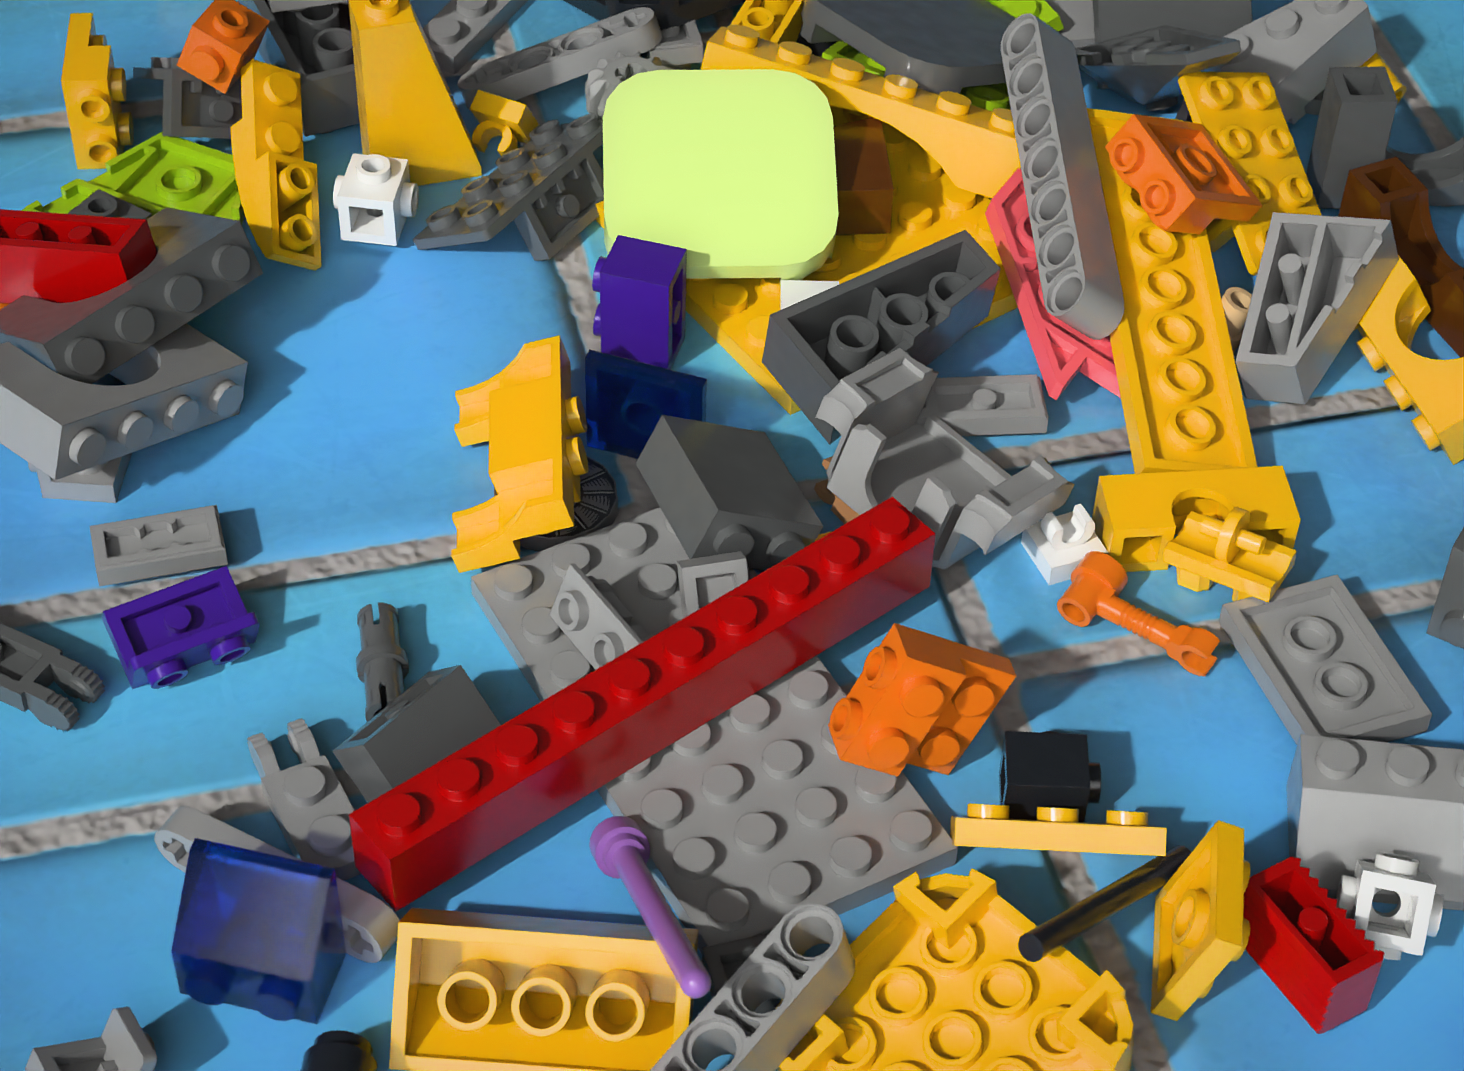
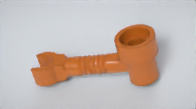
(1096, 591)

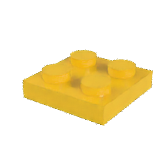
(1199, 921)

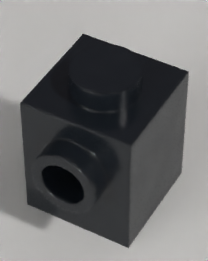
(1047, 772)

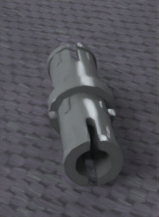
(382, 661)

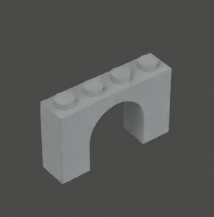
(78, 425)

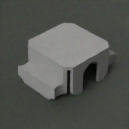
(928, 464)

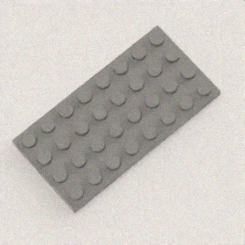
(750, 803)

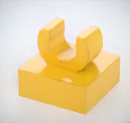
(501, 118)

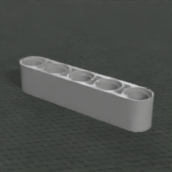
(770, 972)

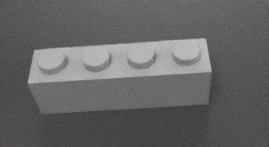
(1375, 798)

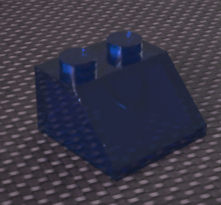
(258, 932)

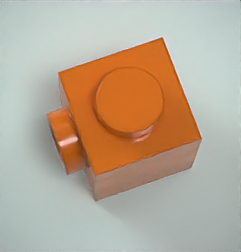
(222, 43)

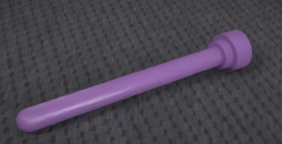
(622, 854)

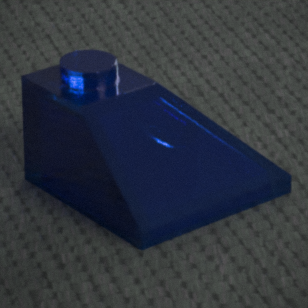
(630, 398)

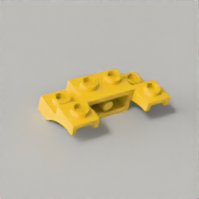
(532, 454)

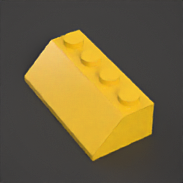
(531, 994)

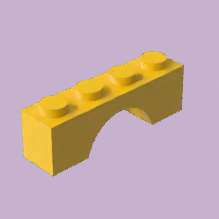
(1426, 384)

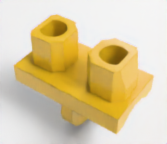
(1228, 555)

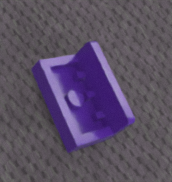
(180, 629)

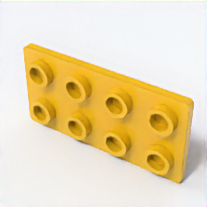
(1252, 133)

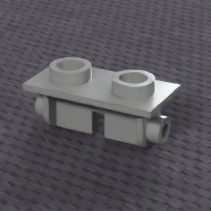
(594, 618)

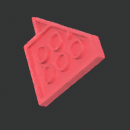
(1056, 346)

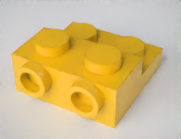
(94, 96)

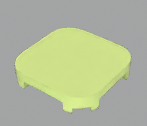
(723, 168)

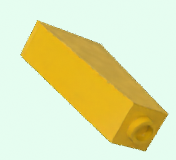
(404, 96)

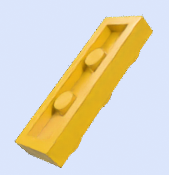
(1058, 831)

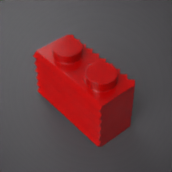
(1309, 945)

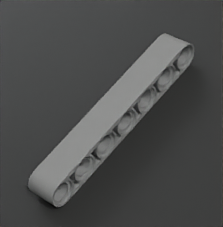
(1061, 178)

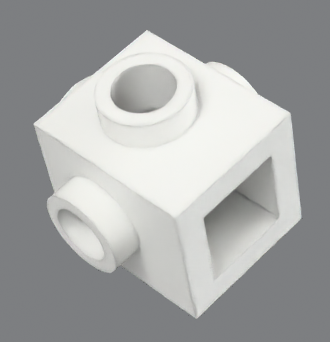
(374, 199)
(1413, 918)

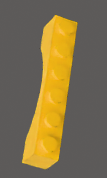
(967, 141)

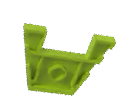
(161, 175)

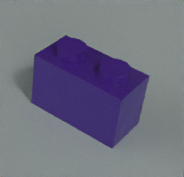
(641, 301)

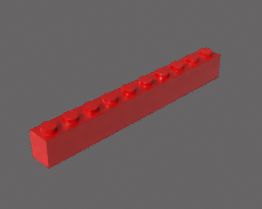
(638, 704)

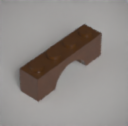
(1395, 194)

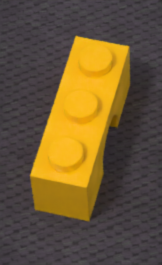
(1145, 510)

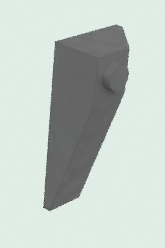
(1149, 62)

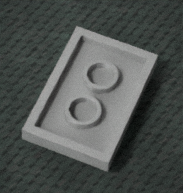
(1324, 664)

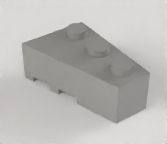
(1301, 44)
(1308, 300)

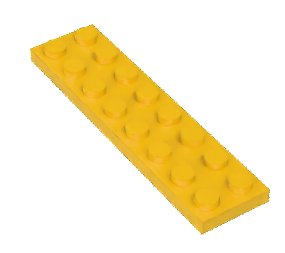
(1173, 338)

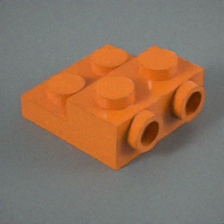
(1179, 174)
(918, 702)

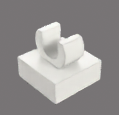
(1061, 543)

